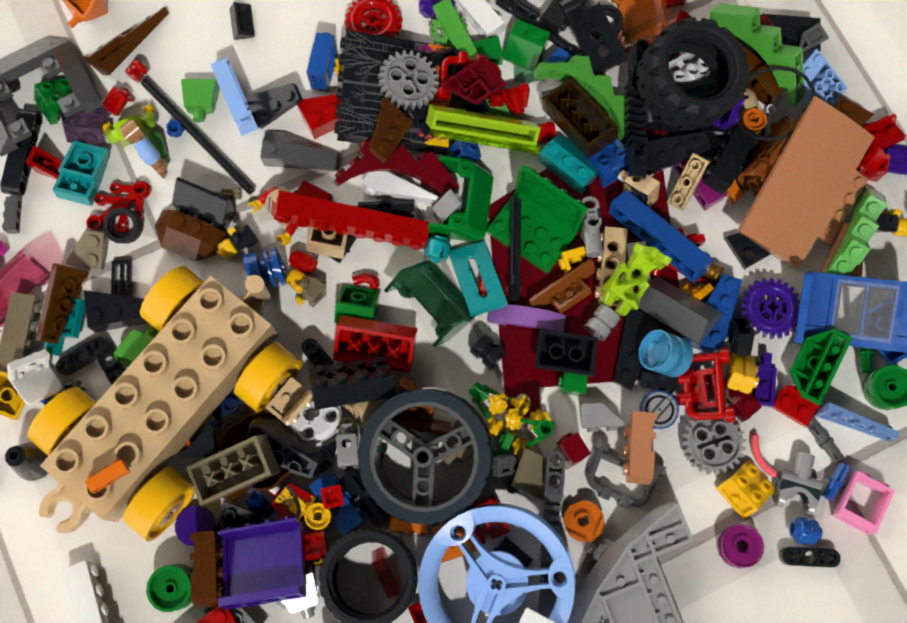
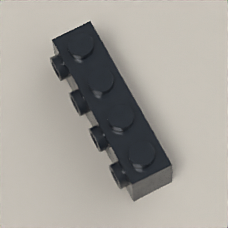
(729, 159)

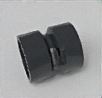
(487, 351)

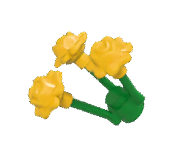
(497, 405)
(539, 422)

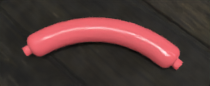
(759, 458)

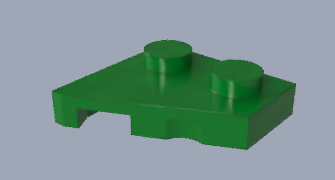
(505, 441)

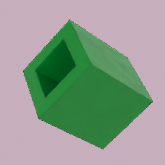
(573, 384)

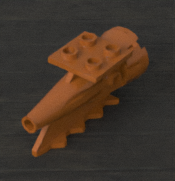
(765, 157)

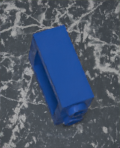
(322, 61)

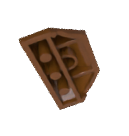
(188, 235)

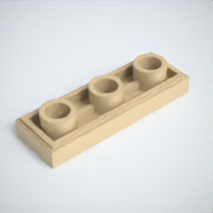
(693, 172)

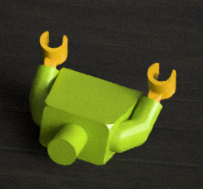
(145, 122)

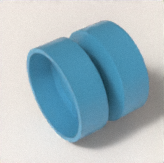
(665, 353)

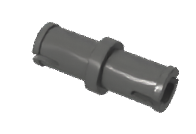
(826, 443)

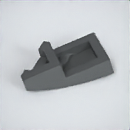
(813, 37)

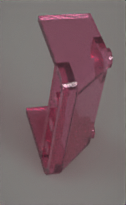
(20, 276)

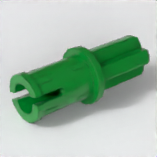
(865, 360)

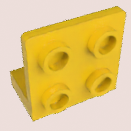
(746, 489)

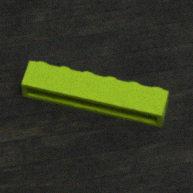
(482, 125)

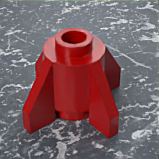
(516, 98)

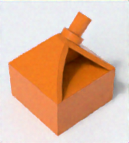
(85, 10)

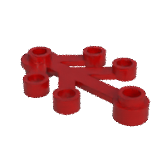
(120, 202)

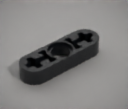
(823, 552)

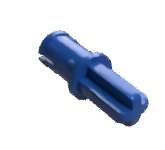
(836, 481)

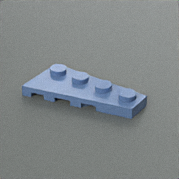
(856, 422)

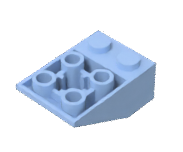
(823, 77)

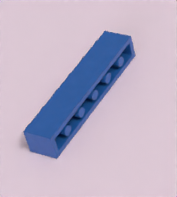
(658, 233)

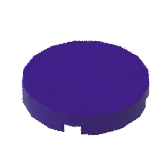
(193, 520)

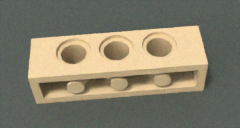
(617, 238)

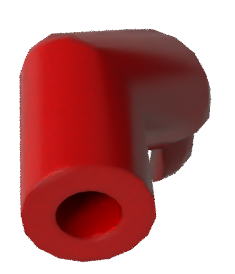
(367, 278)

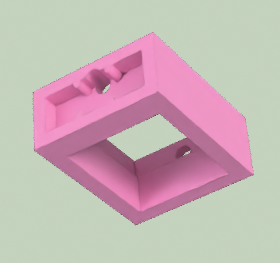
(869, 527)

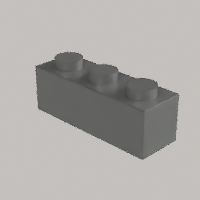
(12, 215)

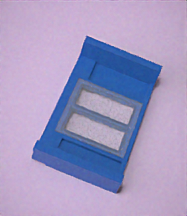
(860, 307)

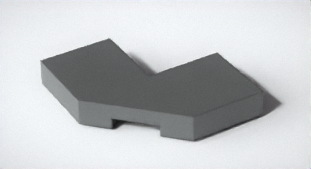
(506, 465)

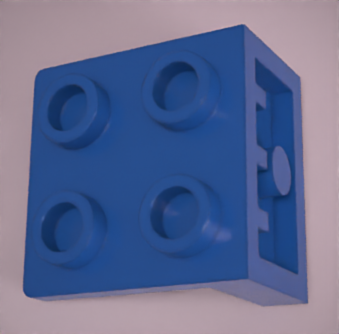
(610, 162)

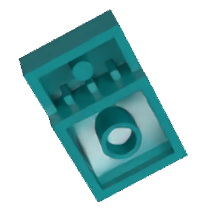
(81, 173)

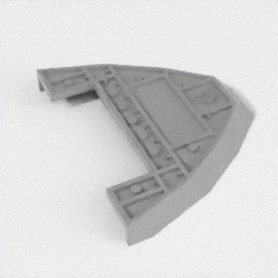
(627, 578)

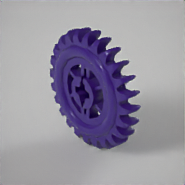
(759, 318)

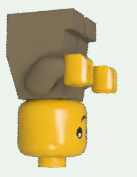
(308, 287)

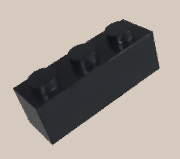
(658, 382)

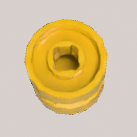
(317, 517)

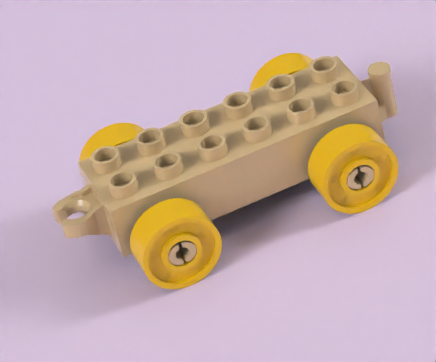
(157, 404)

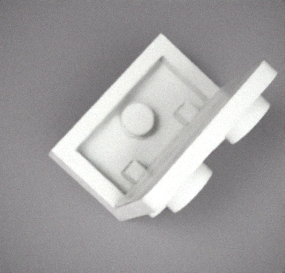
(33, 377)

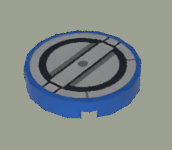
(662, 404)

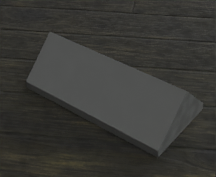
(678, 310)

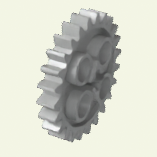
(408, 80)
(719, 459)

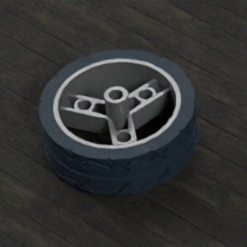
(421, 507)

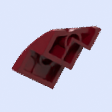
(475, 81)

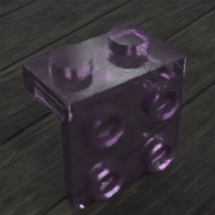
(87, 126)

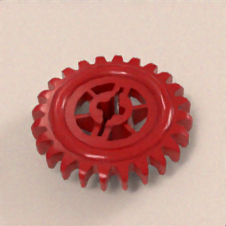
(373, 19)

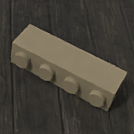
(18, 328)

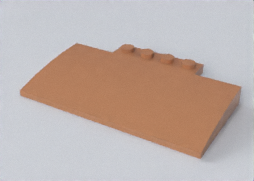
(809, 185)

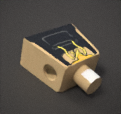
(644, 189)

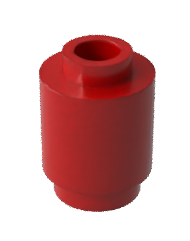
(303, 261)

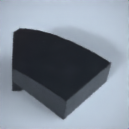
(325, 457)

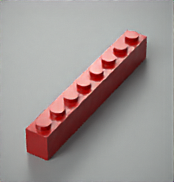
(351, 220)

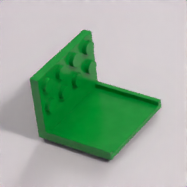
(547, 219)

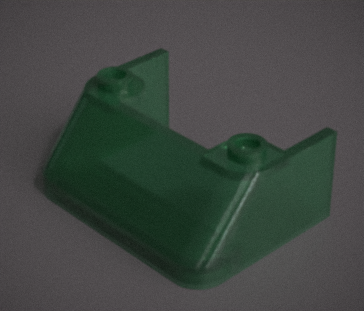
(436, 295)

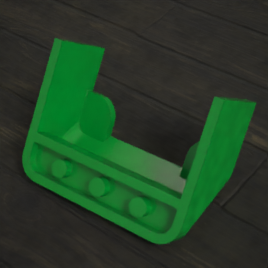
(473, 223)

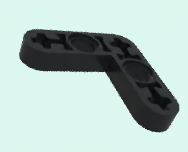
(100, 356)

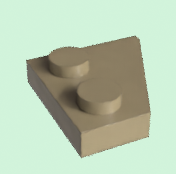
(89, 250)

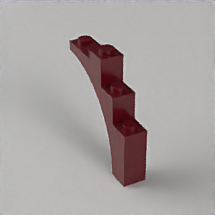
(427, 168)

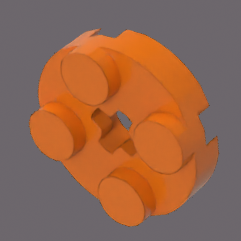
(573, 525)

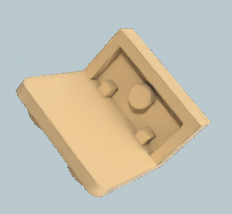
(289, 401)

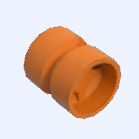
(754, 120)

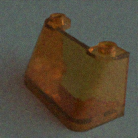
(641, 20)

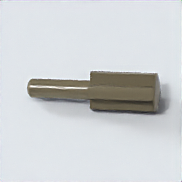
(231, 193)

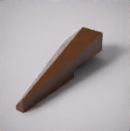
(113, 53)

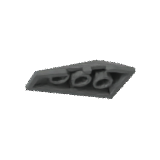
(291, 151)

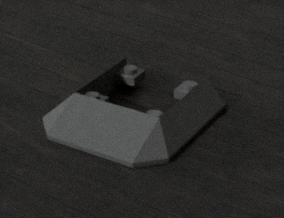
(53, 57)

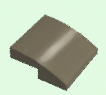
(530, 474)

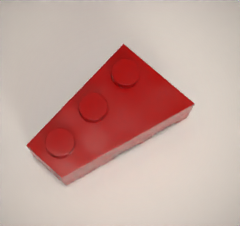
(319, 114)

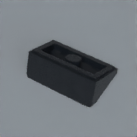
(241, 21)

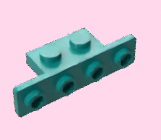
(71, 330)

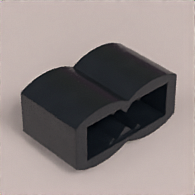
(741, 335)

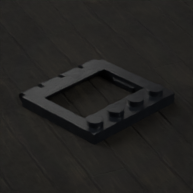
(453, 69)

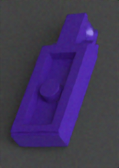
(765, 390)

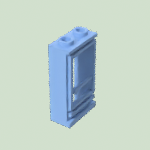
(234, 96)

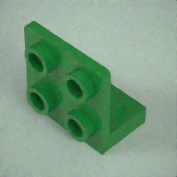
(46, 97)

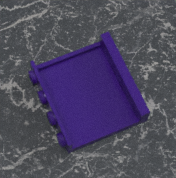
(263, 563)

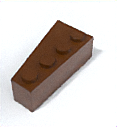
(765, 84)

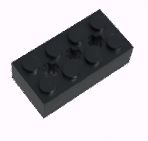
(351, 382)

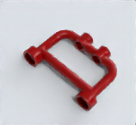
(462, 60)
(687, 398)

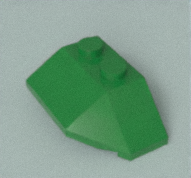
(818, 363)

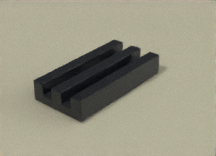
(129, 265)

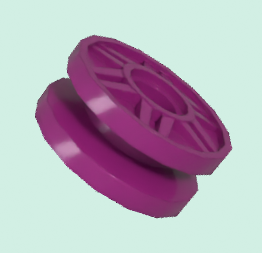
(752, 543)

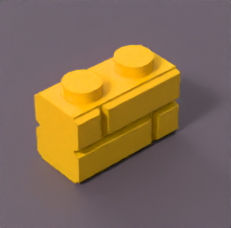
(742, 373)

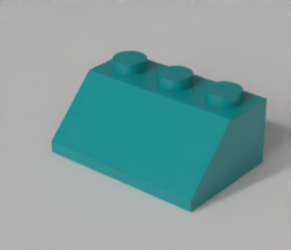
(568, 163)

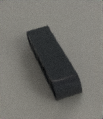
(16, 170)

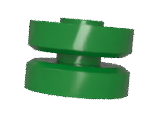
(886, 388)
(161, 586)

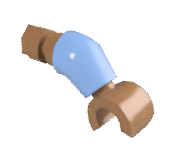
(144, 147)

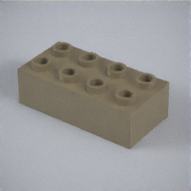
(233, 469)

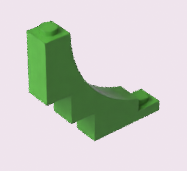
(767, 42)

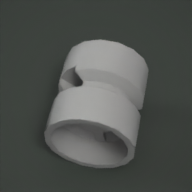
(602, 322)

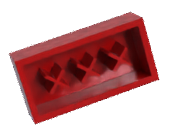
(368, 338)

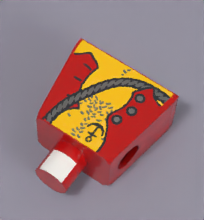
(291, 501)

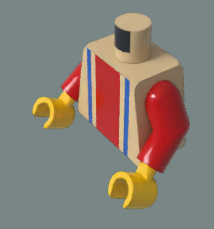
(268, 198)

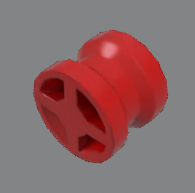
(136, 71)

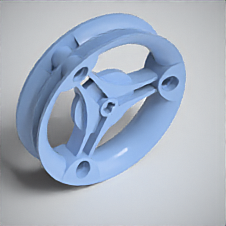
(497, 565)

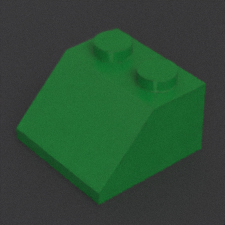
(525, 45)
(357, 302)

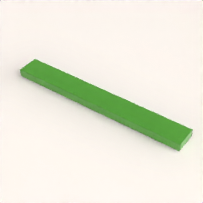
(460, 39)

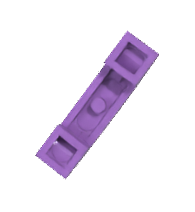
(528, 317)

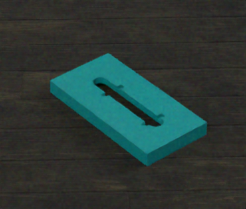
(495, 295)

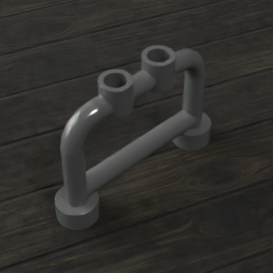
(606, 492)

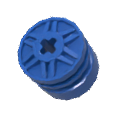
(267, 268)

